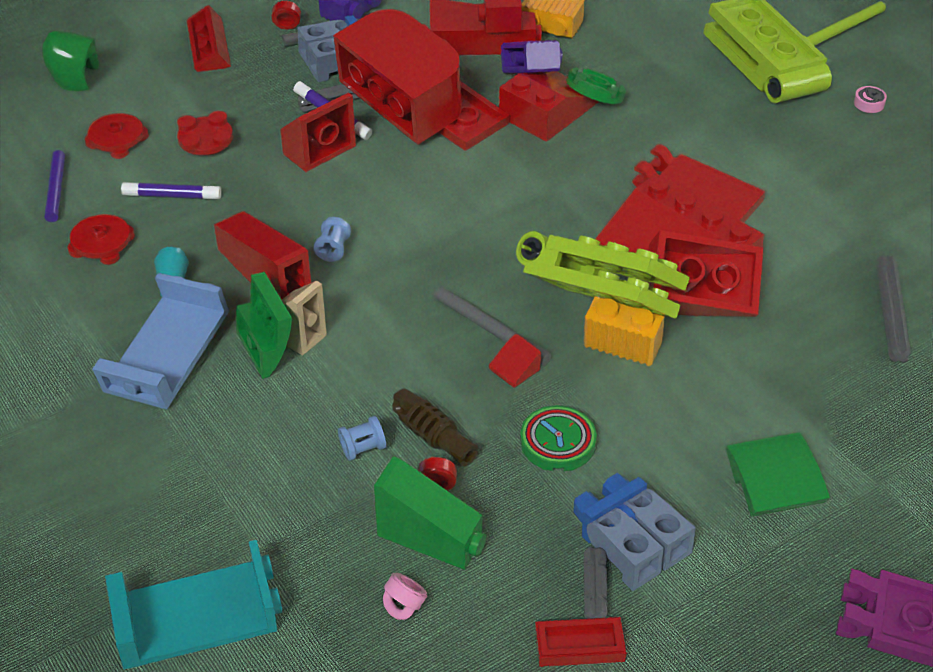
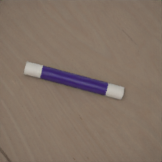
(318, 100)
(171, 190)

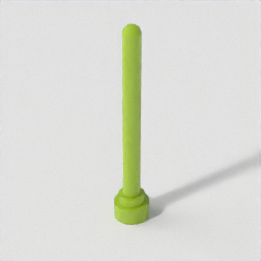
(846, 23)

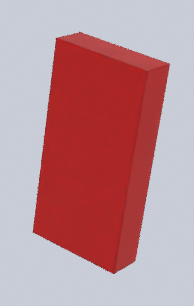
(580, 641)

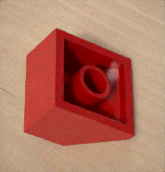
(320, 133)

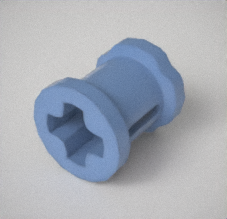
(332, 239)
(375, 438)

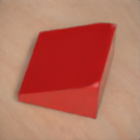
(516, 361)

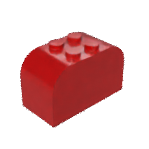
(401, 71)

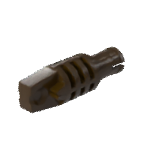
(433, 426)

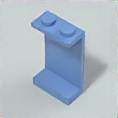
(166, 344)

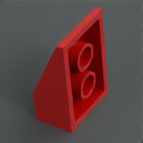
(542, 103)
(721, 274)

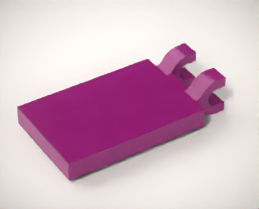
(895, 617)

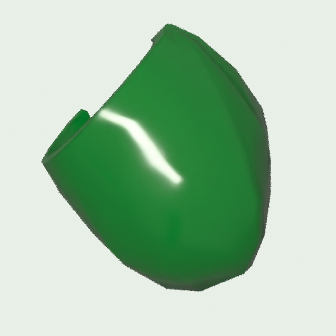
(67, 57)

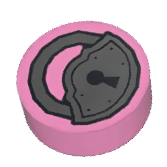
(870, 99)

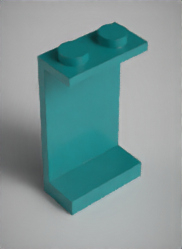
(193, 611)

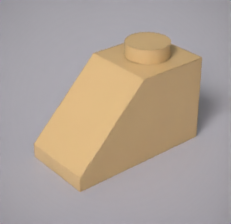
(308, 317)

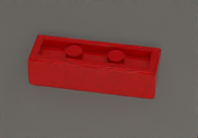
(208, 40)

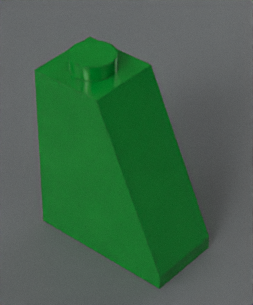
(426, 516)

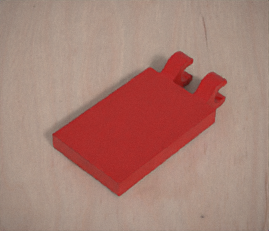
(476, 121)
(704, 181)

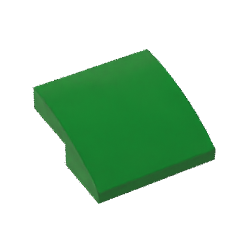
(263, 325)
(777, 473)

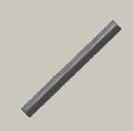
(482, 319)

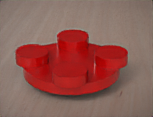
(116, 134)
(204, 134)
(100, 238)

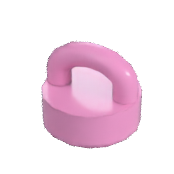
(404, 591)

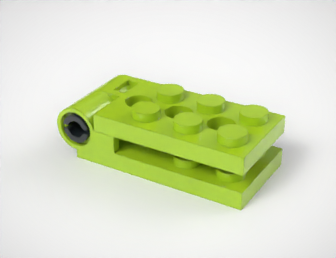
(767, 49)
(592, 270)

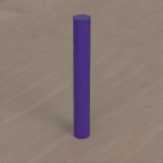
(54, 186)

